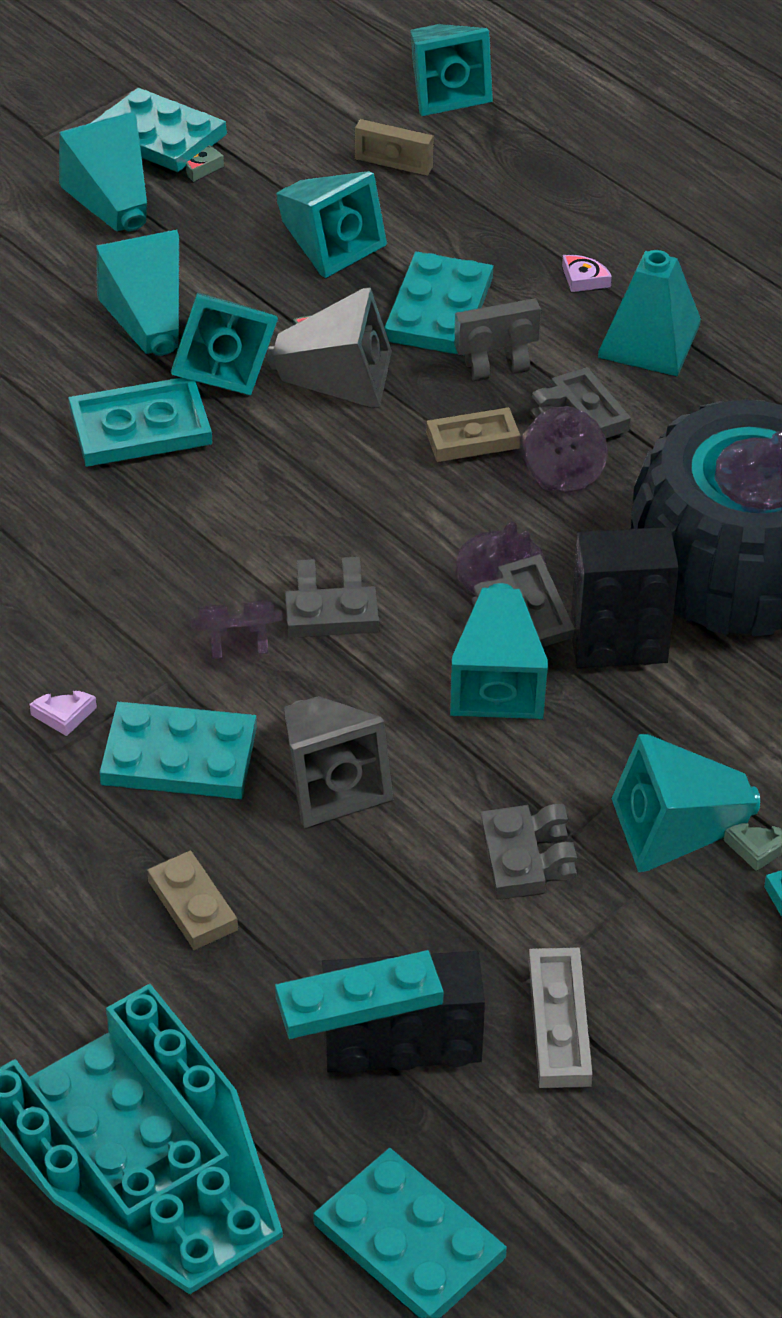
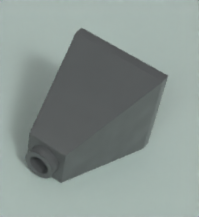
(337, 351)
(336, 759)

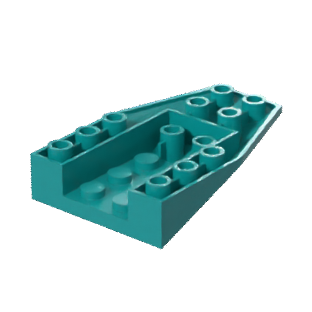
(144, 1145)

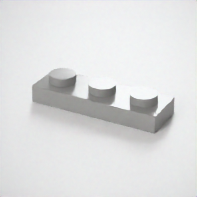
(560, 1018)

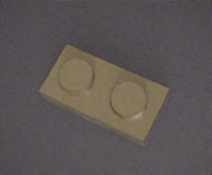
(394, 147)
(473, 434)
(192, 900)

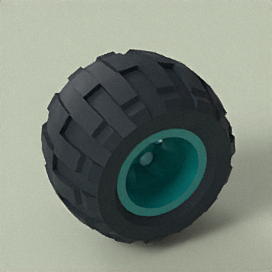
(723, 554)

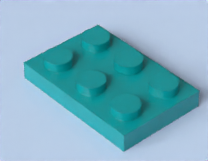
(168, 130)
(430, 298)
(140, 421)
(178, 750)
(409, 1236)

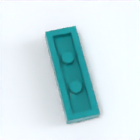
(359, 994)

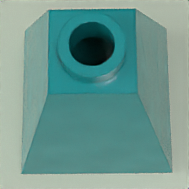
(451, 67)
(105, 170)
(334, 219)
(142, 288)
(654, 318)
(224, 344)
(499, 660)
(677, 801)

